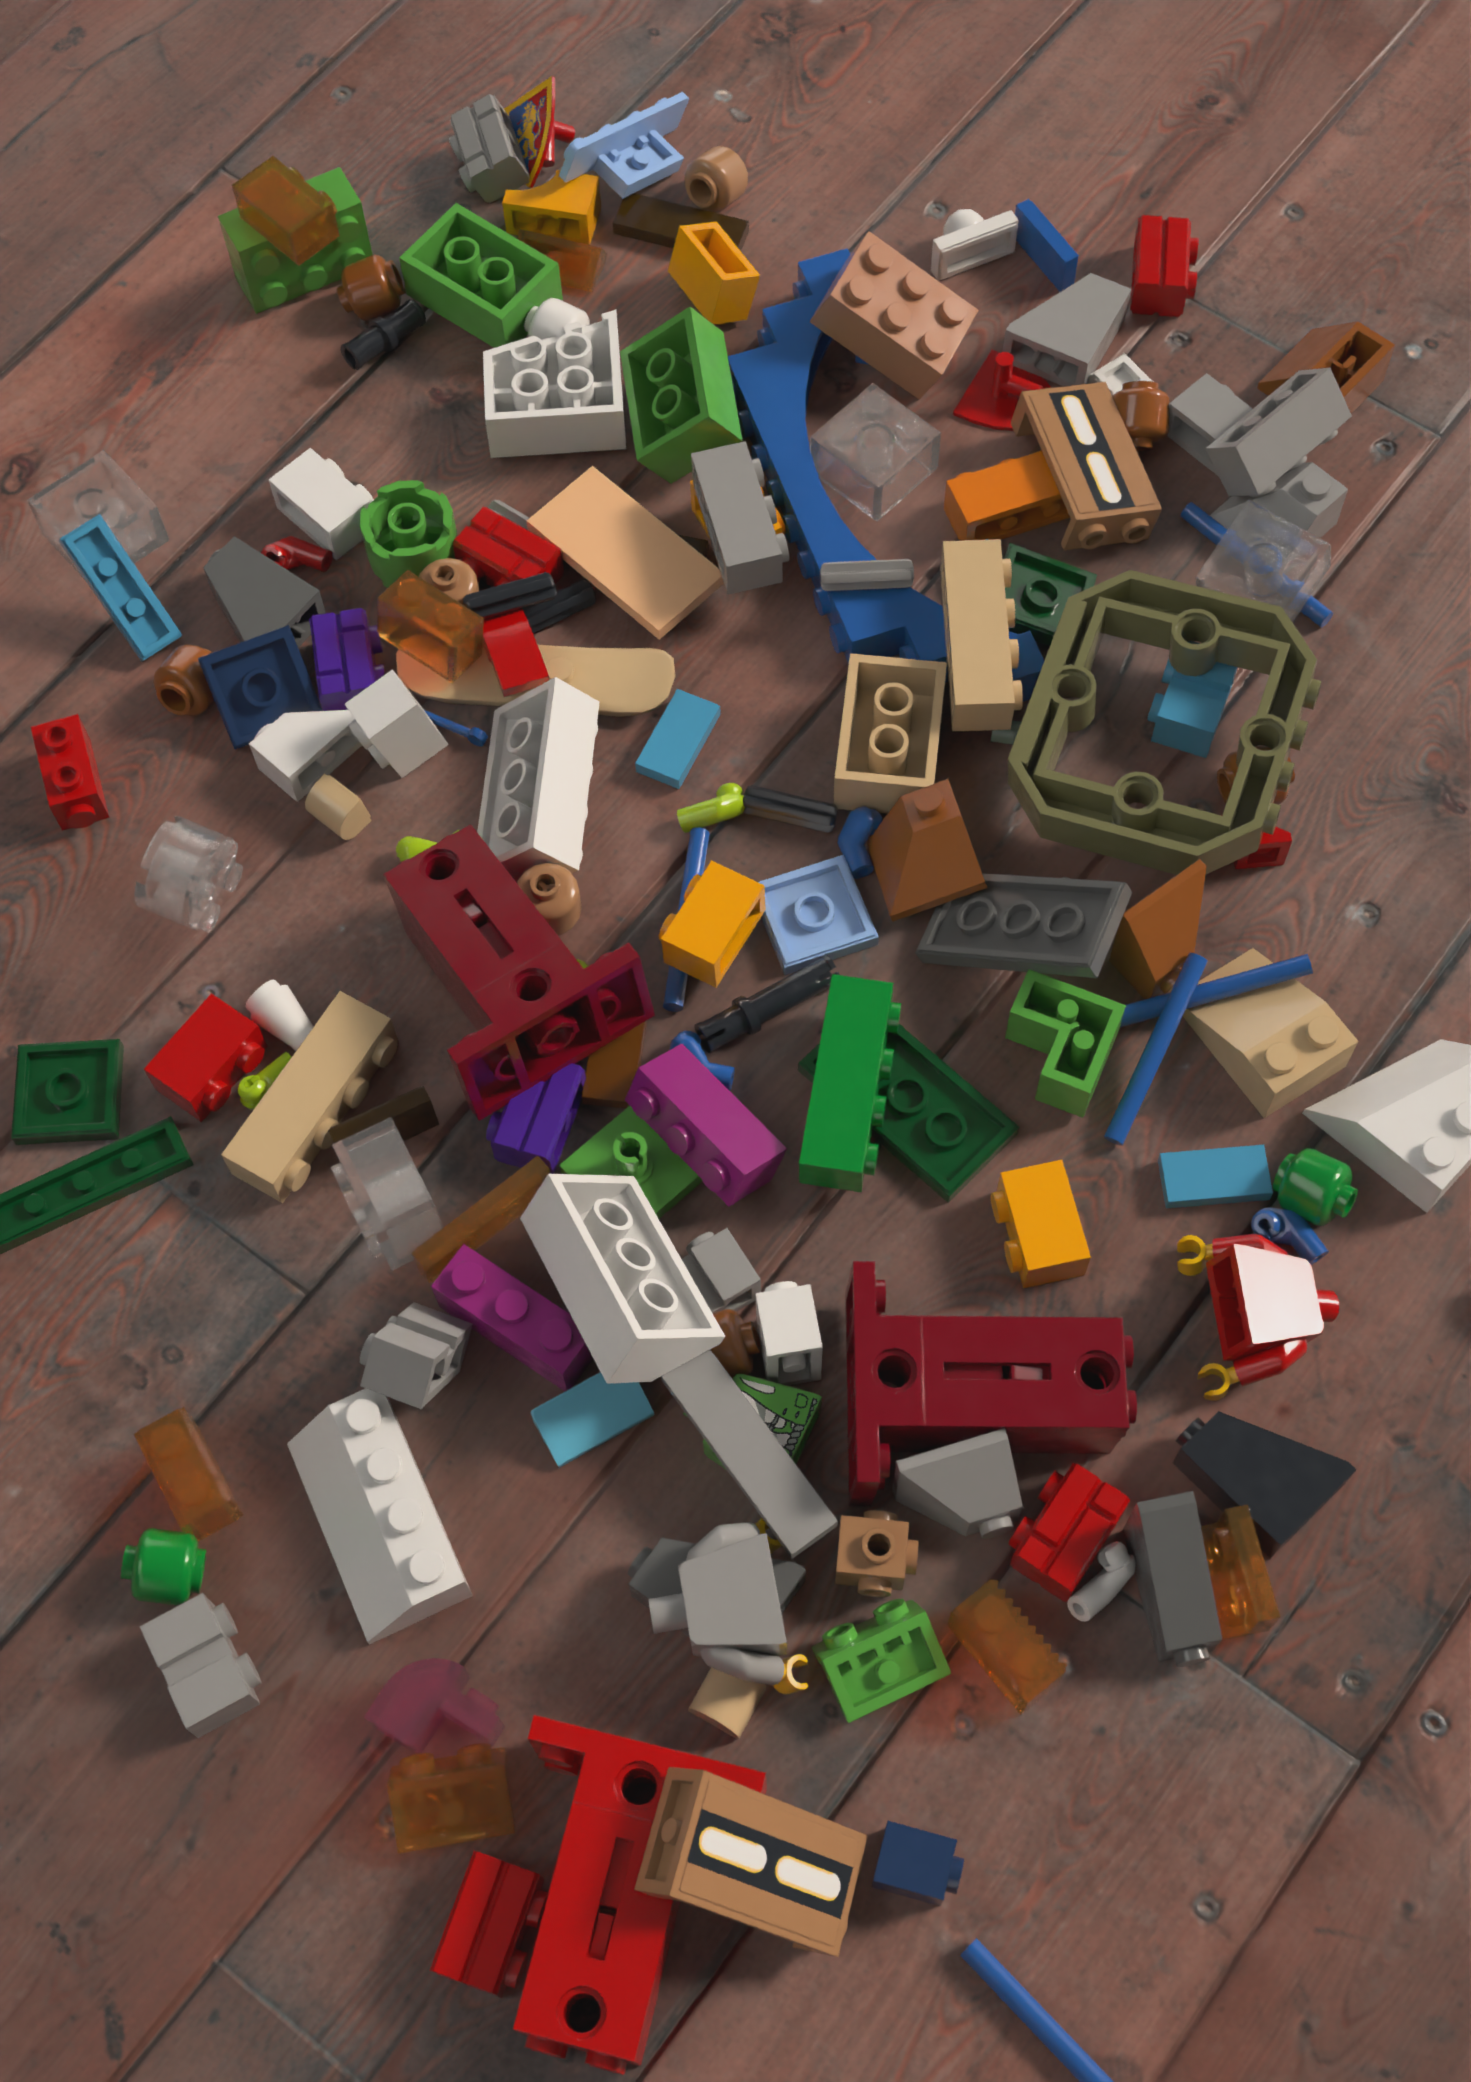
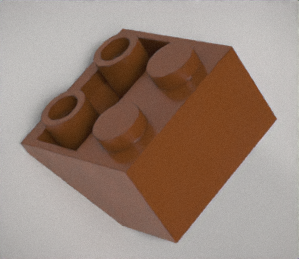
(1351, 351)

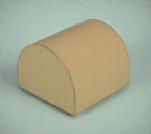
(337, 807)
(726, 1701)

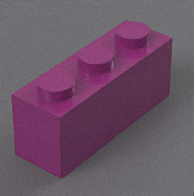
(705, 1124)
(513, 1317)

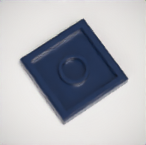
(258, 683)

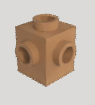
(875, 1533)

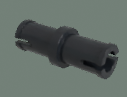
(383, 334)

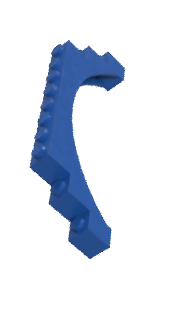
(772, 405)

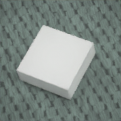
(1117, 373)

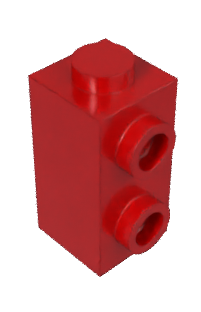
(69, 772)

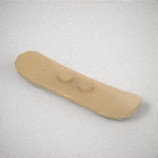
(619, 678)

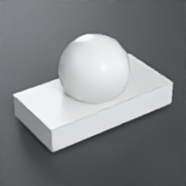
(972, 242)

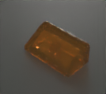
(578, 262)

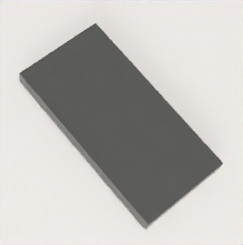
(1027, 925)

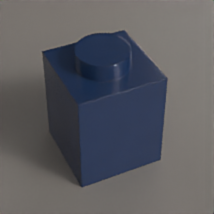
(917, 1864)

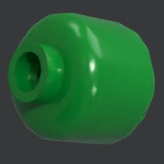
(1315, 1186)
(164, 1566)

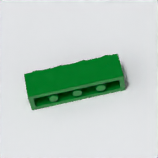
(847, 1082)

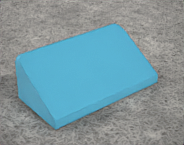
(589, 1416)

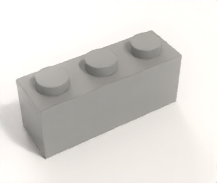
(1279, 433)
(739, 517)

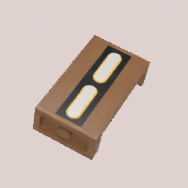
(1090, 463)
(752, 1860)

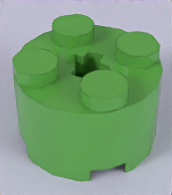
(407, 529)

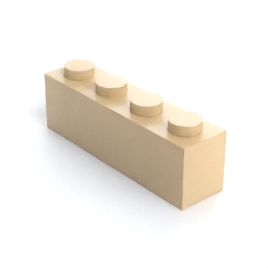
(978, 635)
(311, 1096)

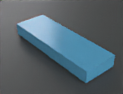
(120, 587)

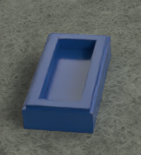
(1045, 245)

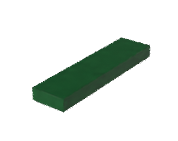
(91, 1183)

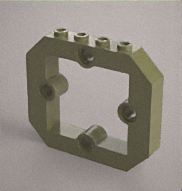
(1168, 617)

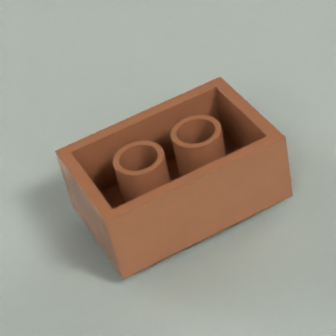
(894, 315)

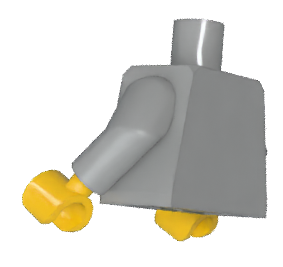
(732, 1607)

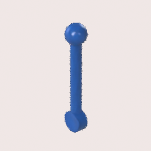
(474, 735)

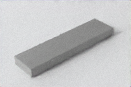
(750, 1453)

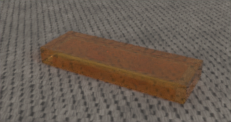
(481, 1219)

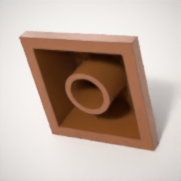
(924, 852)
(1160, 933)

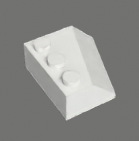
(556, 392)
(1408, 1120)

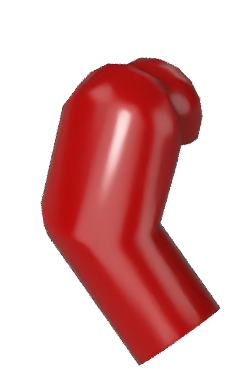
(294, 552)

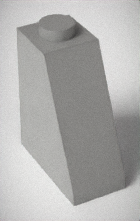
(1069, 331)

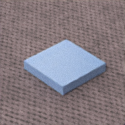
(816, 914)

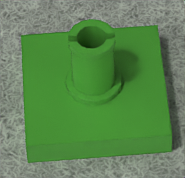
(634, 1149)

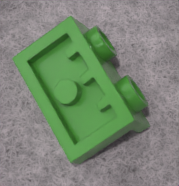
(881, 1658)

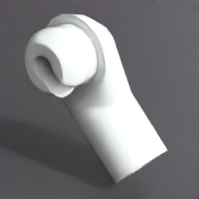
(1104, 1586)

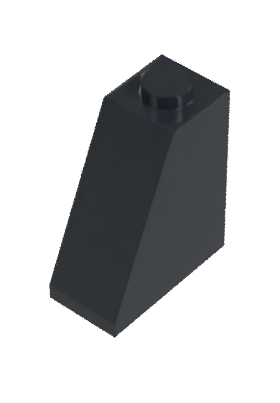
(1260, 1469)

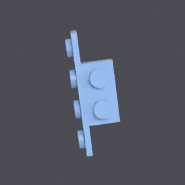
(630, 151)

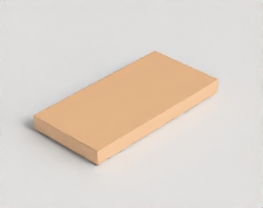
(626, 552)

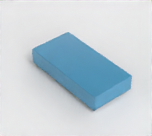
(678, 738)
(1215, 1176)

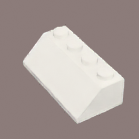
(539, 778)
(619, 1276)
(377, 1515)

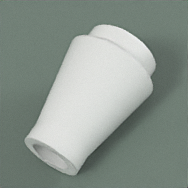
(279, 1013)

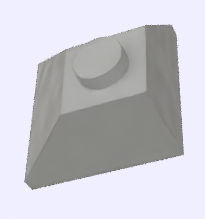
(1301, 496)
(963, 1485)

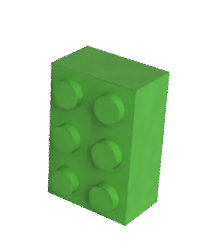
(270, 275)
(479, 276)
(679, 394)

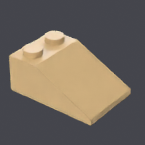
(1273, 1037)

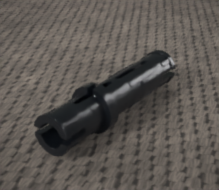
(749, 1013)

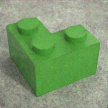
(1072, 1029)

